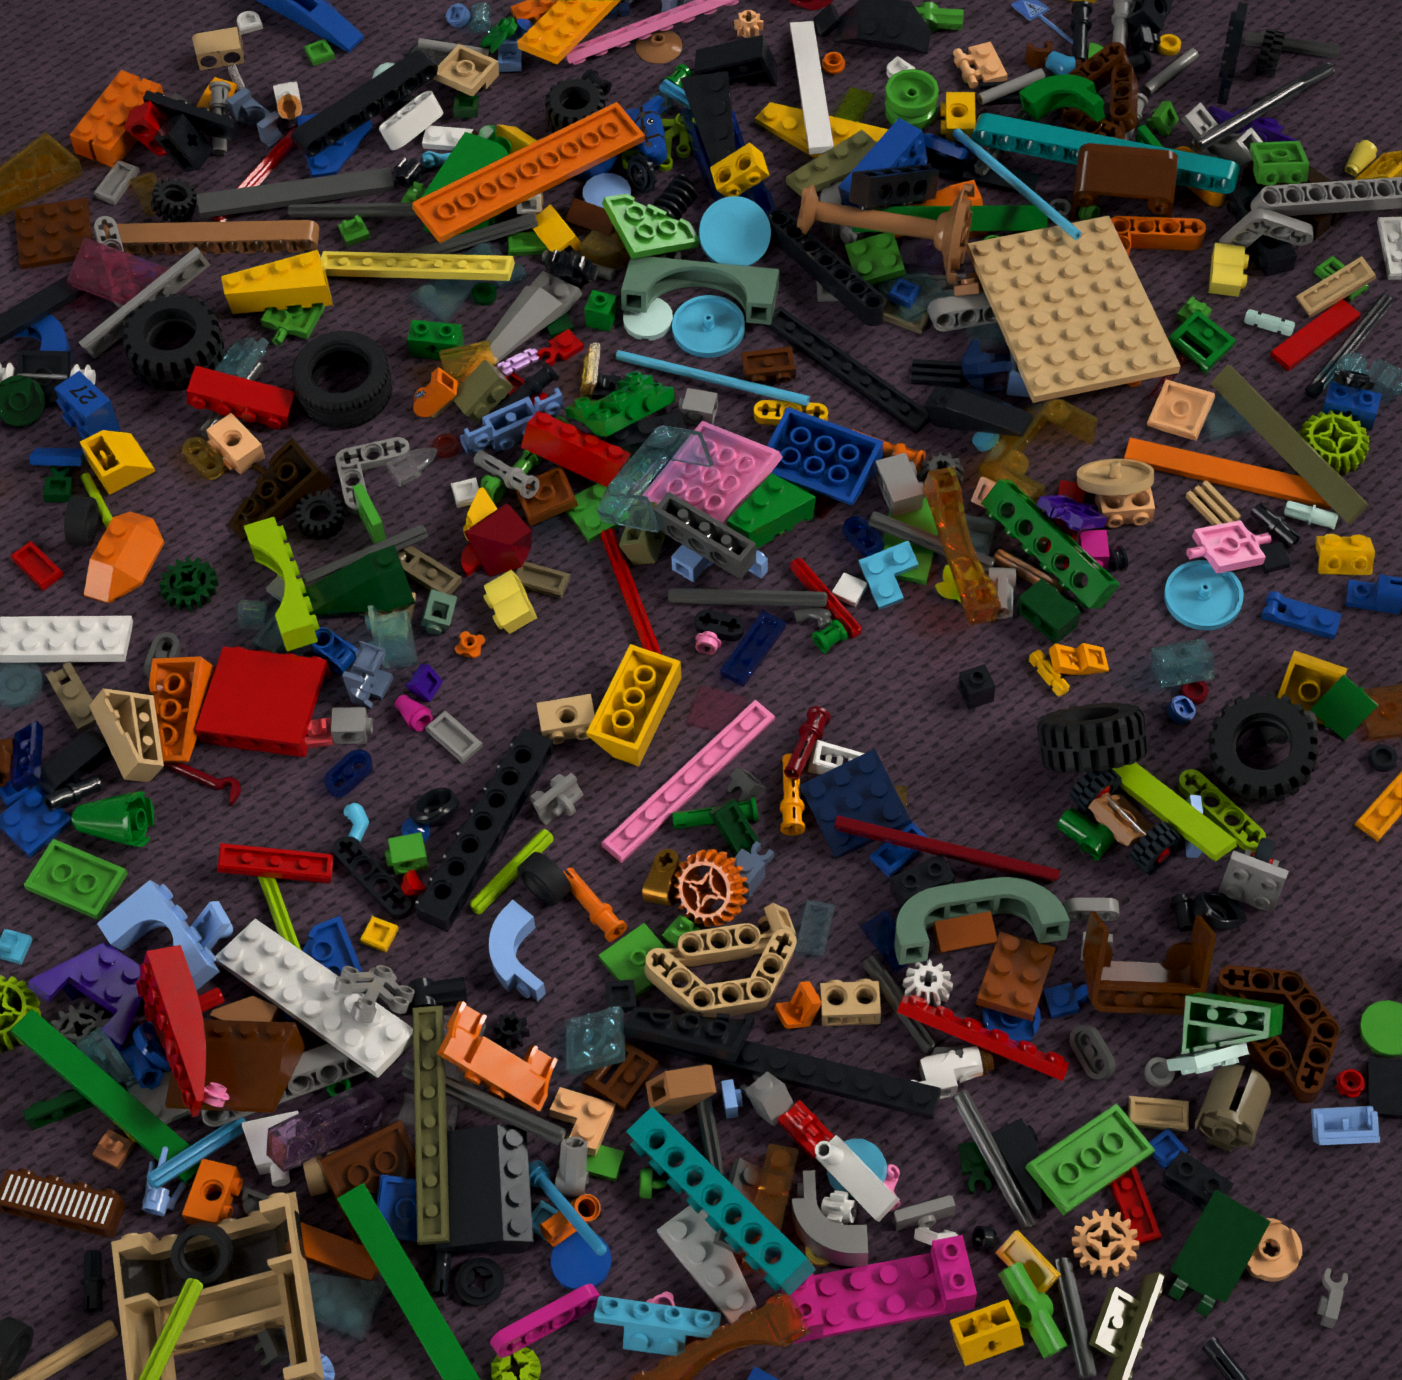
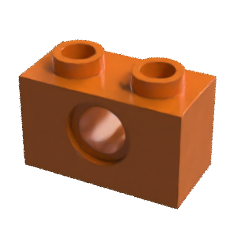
(209, 1179)

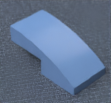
(509, 55)

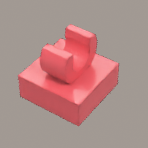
(319, 733)

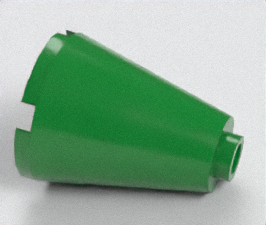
(117, 818)

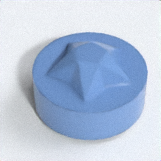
(458, 15)

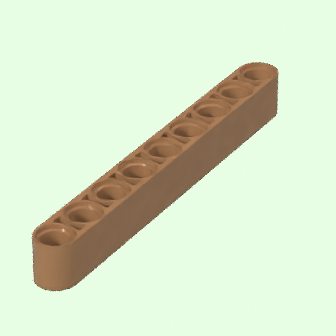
(218, 237)

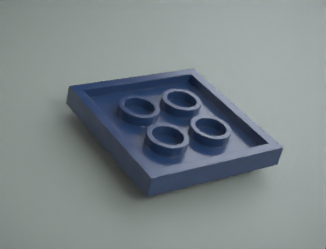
(855, 791)

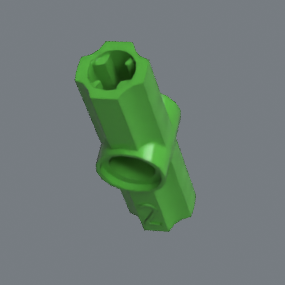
(940, 18)
(1032, 1309)

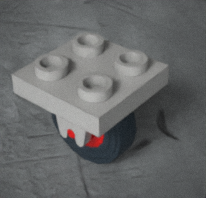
(1254, 877)

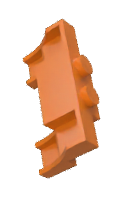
(493, 1066)

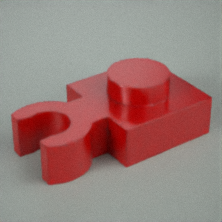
(562, 346)

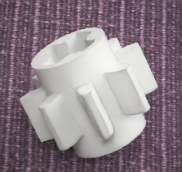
(839, 1208)

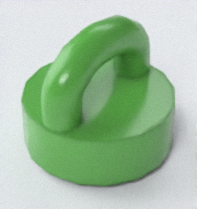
(494, 487)
(647, 1183)

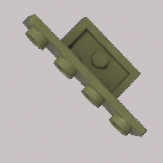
(1123, 1324)

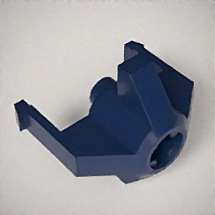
(980, 365)

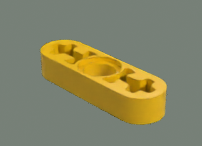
(773, 405)

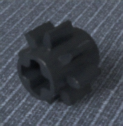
(408, 172)
(509, 1037)

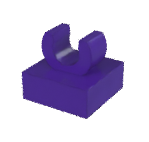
(424, 682)

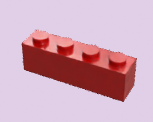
(241, 397)
(573, 448)

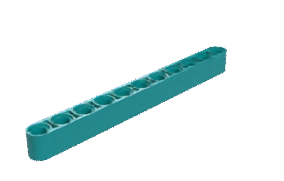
(1063, 146)

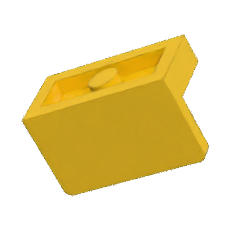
(554, 231)

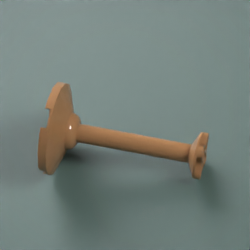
(948, 232)

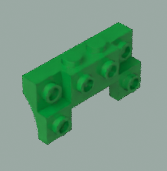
(632, 401)

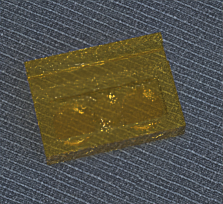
(463, 360)

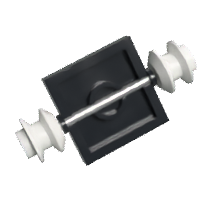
(46, 369)

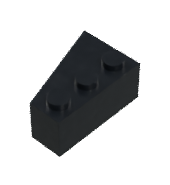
(744, 59)

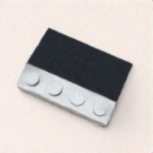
(488, 1190)

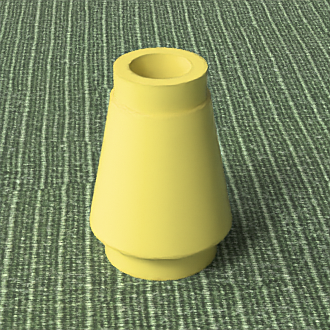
(1361, 156)

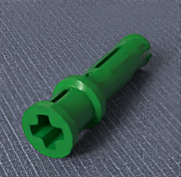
(701, 816)

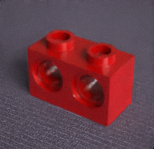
(144, 123)

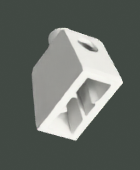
(256, 1136)

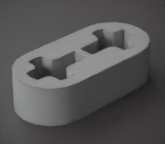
(1079, 908)

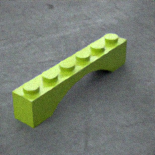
(293, 615)

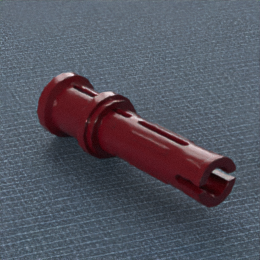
(795, 764)

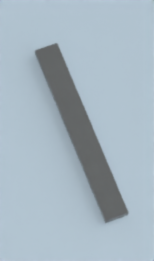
(295, 192)

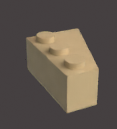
(130, 732)

